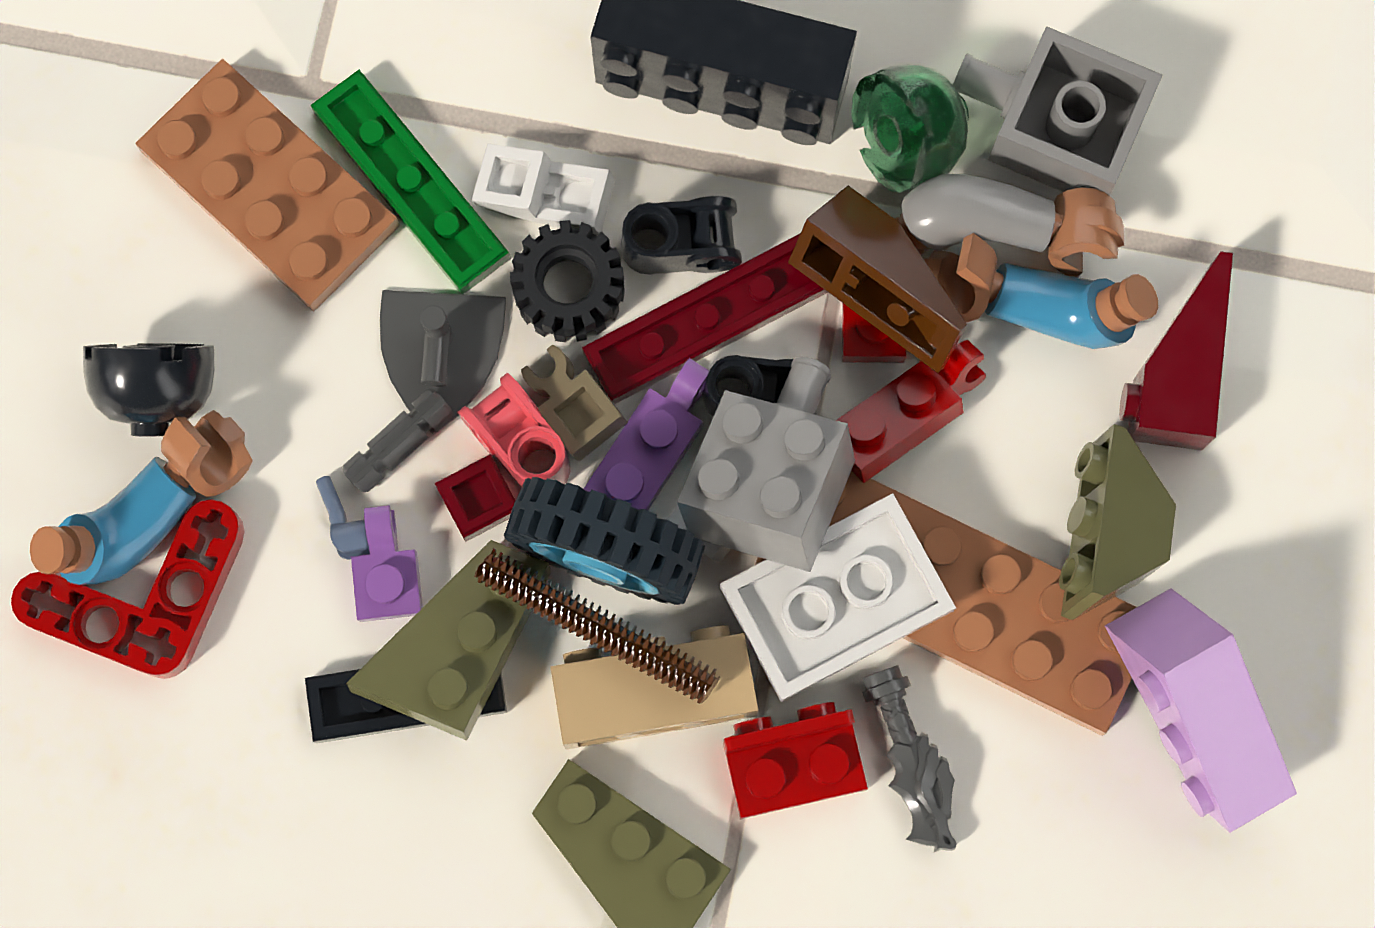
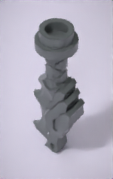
(920, 774)

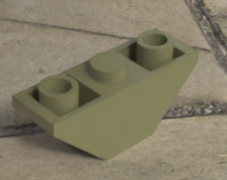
(1116, 524)

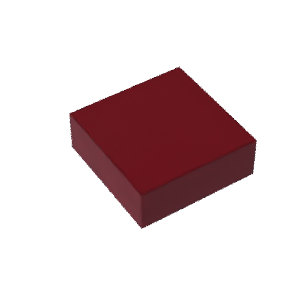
(477, 497)

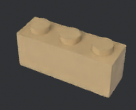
(612, 701)

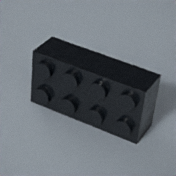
(726, 61)

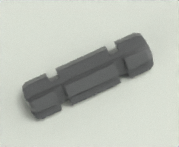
(397, 440)

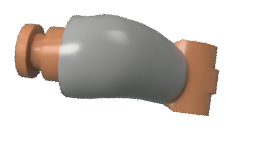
(957, 205)

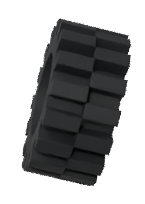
(559, 246)

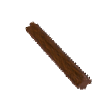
(596, 626)

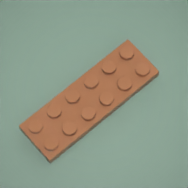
(1009, 616)

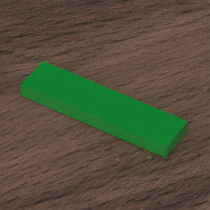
(410, 182)

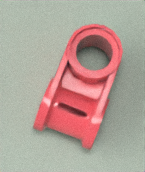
(512, 428)

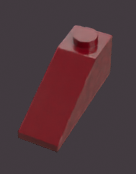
(1180, 382)

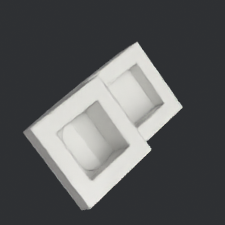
(542, 190)

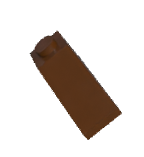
(879, 274)

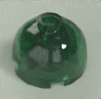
(911, 123)

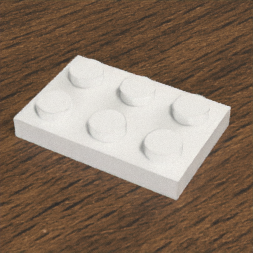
(859, 598)

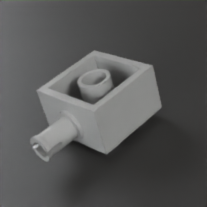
(1067, 114)
(770, 472)

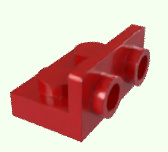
(794, 761)

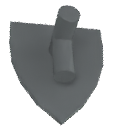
(440, 344)

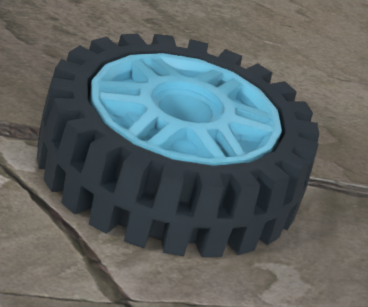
(604, 540)

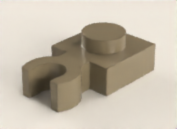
(576, 407)

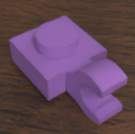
(386, 579)

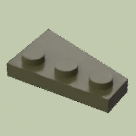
(451, 650)
(625, 855)

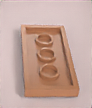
(268, 184)

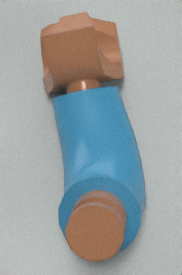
(1051, 303)
(134, 522)

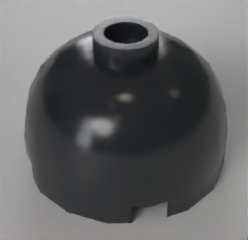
(148, 382)

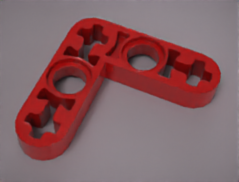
(159, 611)

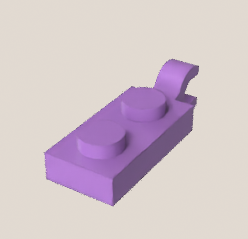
(652, 441)

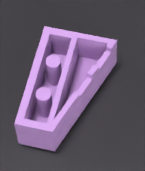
(1204, 708)

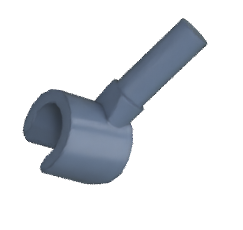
(347, 537)

